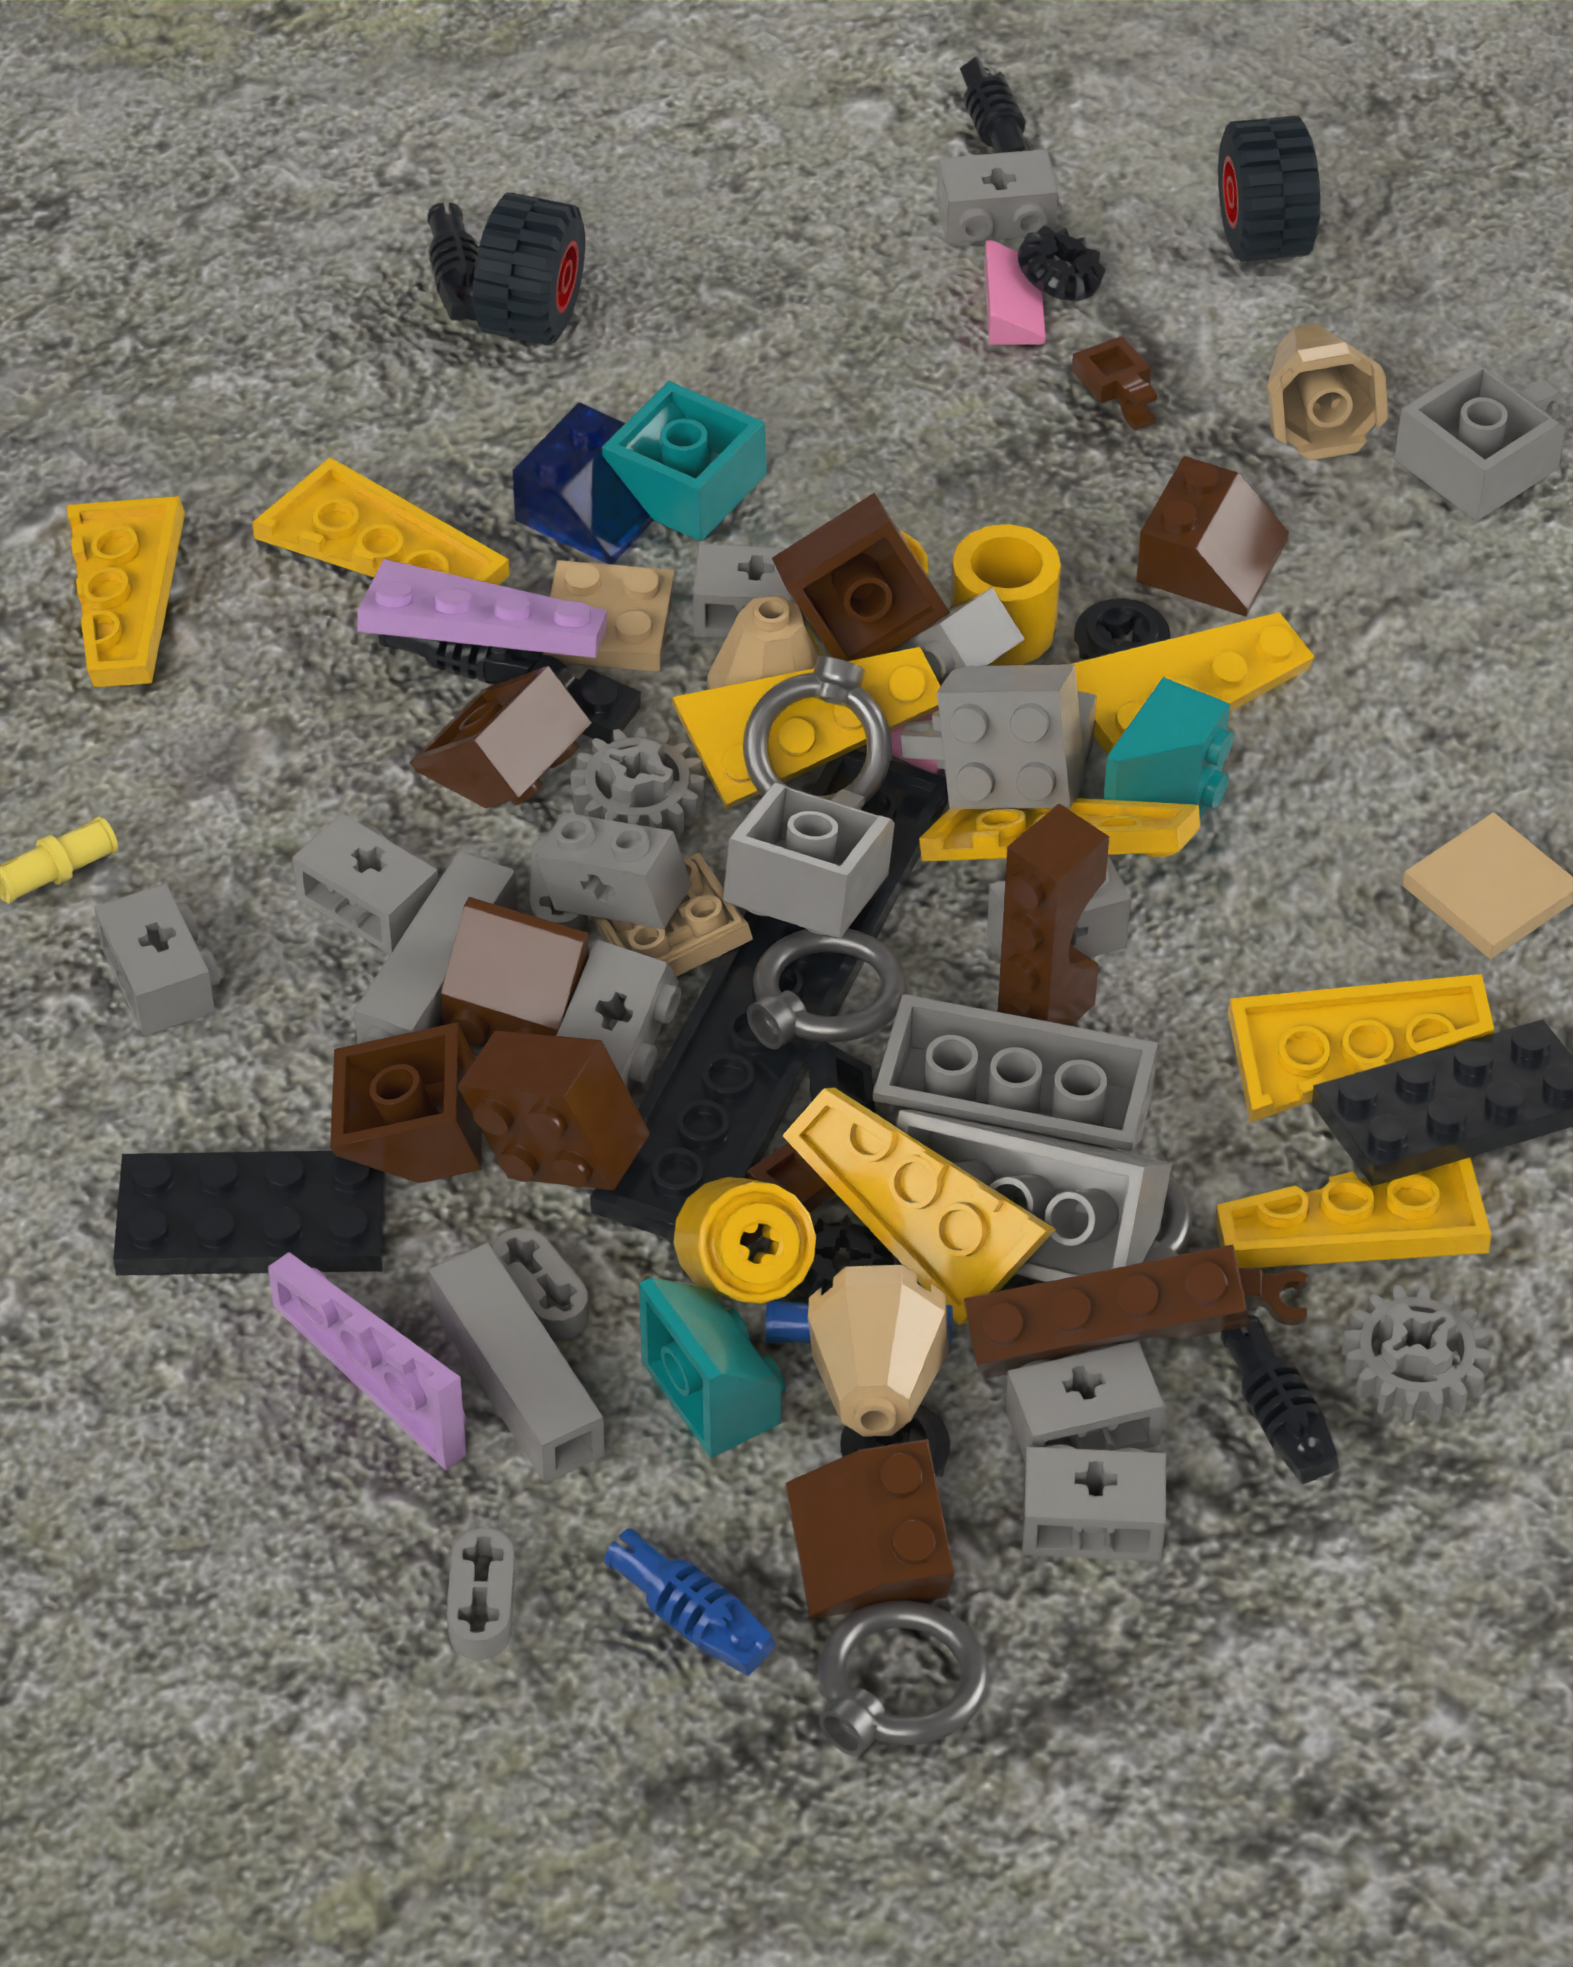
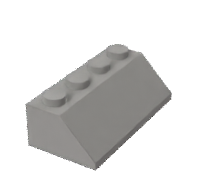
(1018, 1072)
(1095, 1197)

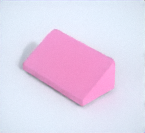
(1012, 301)

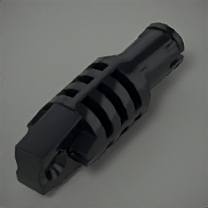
(993, 108)
(452, 260)
(473, 661)
(1282, 1404)

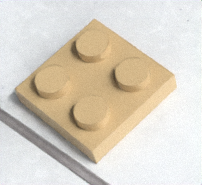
(636, 607)

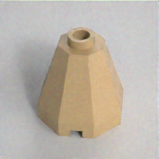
(1324, 394)
(765, 642)
(878, 1345)

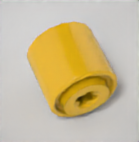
(1024, 575)
(711, 1231)

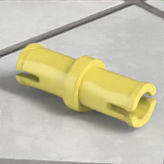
(56, 859)

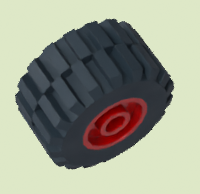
(1269, 188)
(529, 268)

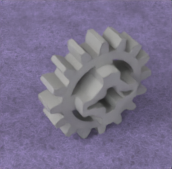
(639, 781)
(1416, 1353)

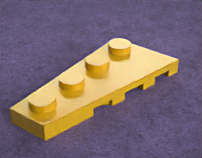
(359, 523)
(124, 583)
(1223, 662)
(807, 730)
(1131, 827)
(1326, 1034)
(916, 1201)
(1354, 1222)

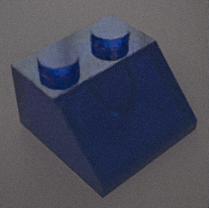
(574, 492)

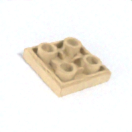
(1491, 885)
(696, 932)

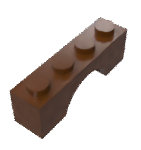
(1047, 887)
(1153, 1298)

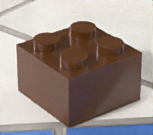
(554, 1109)

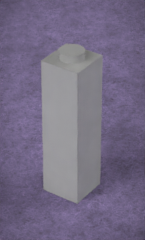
(410, 983)
(516, 1362)

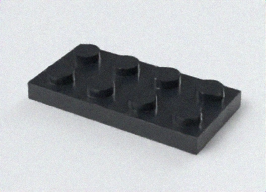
(1451, 1102)
(247, 1213)

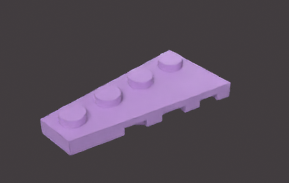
(463, 610)
(378, 1359)

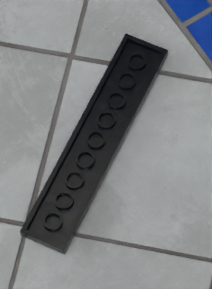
(719, 1084)

